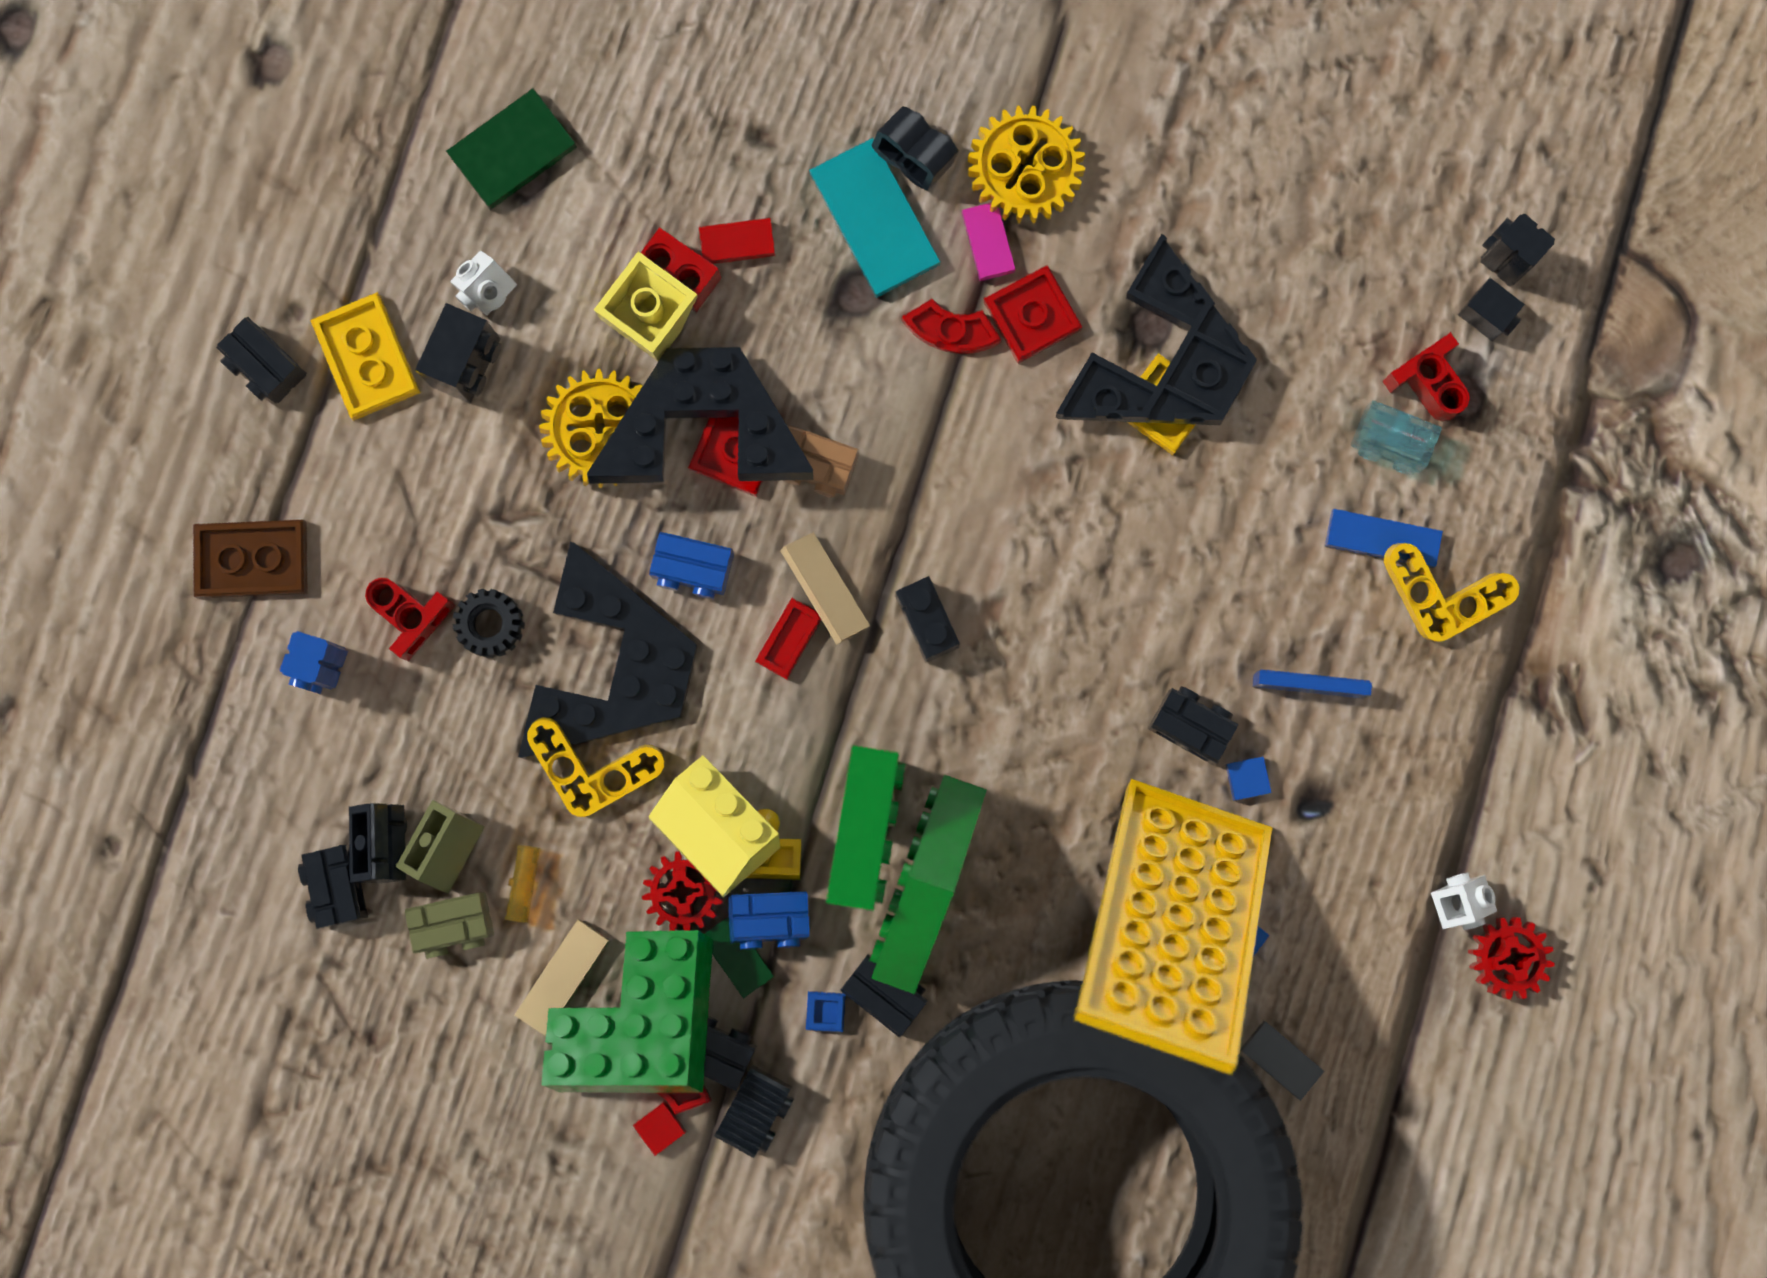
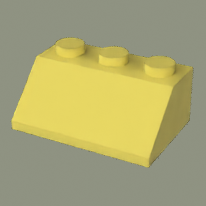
(714, 826)

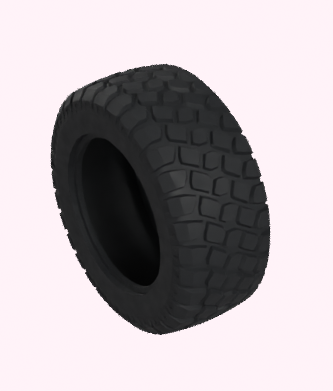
(1028, 1037)

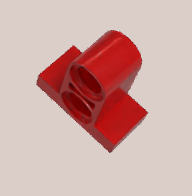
(1430, 390)
(398, 611)

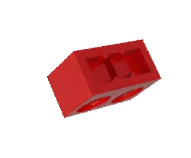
(683, 264)

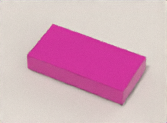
(988, 242)

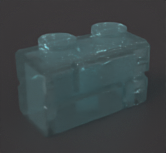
(1395, 438)

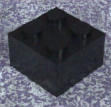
(459, 353)

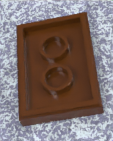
(250, 558)

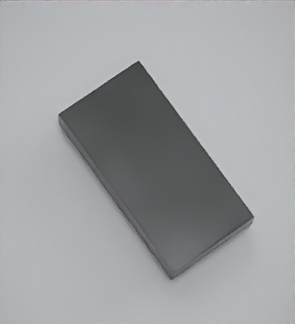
(1282, 1060)

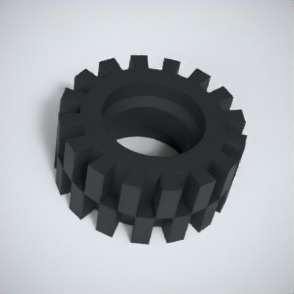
(467, 616)

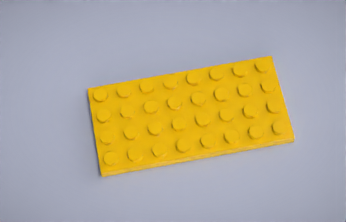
(1177, 927)

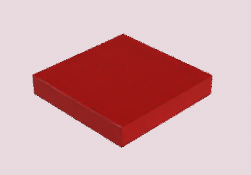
(1032, 314)
(718, 455)

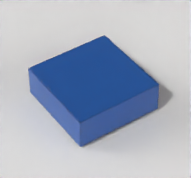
(1248, 778)
(825, 1011)

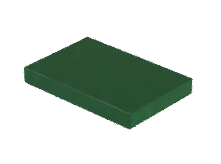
(511, 149)

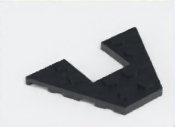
(1202, 374)
(701, 386)
(649, 671)

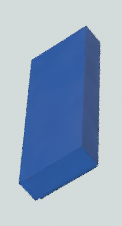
(1375, 535)
(1312, 684)

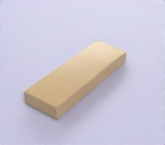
(825, 588)
(562, 975)

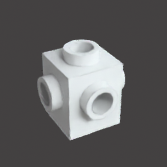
(482, 284)
(1464, 901)

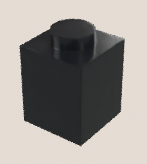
(1492, 310)

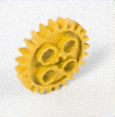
(1052, 182)
(600, 396)

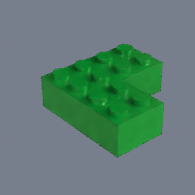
(863, 828)
(927, 883)
(654, 1035)

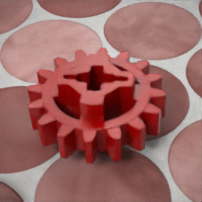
(684, 910)
(1515, 972)

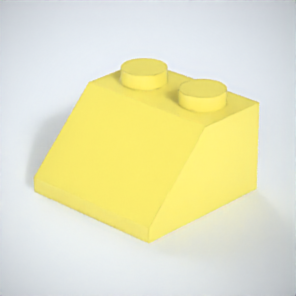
(647, 306)

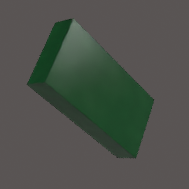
(743, 967)

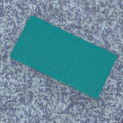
(874, 218)

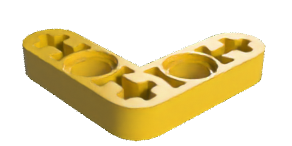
(1446, 608)
(594, 782)

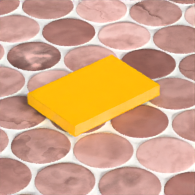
(365, 356)

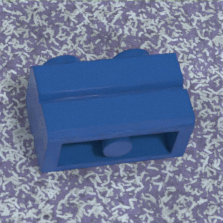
(691, 565)
(313, 662)
(768, 918)

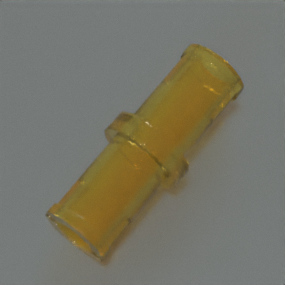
(523, 883)

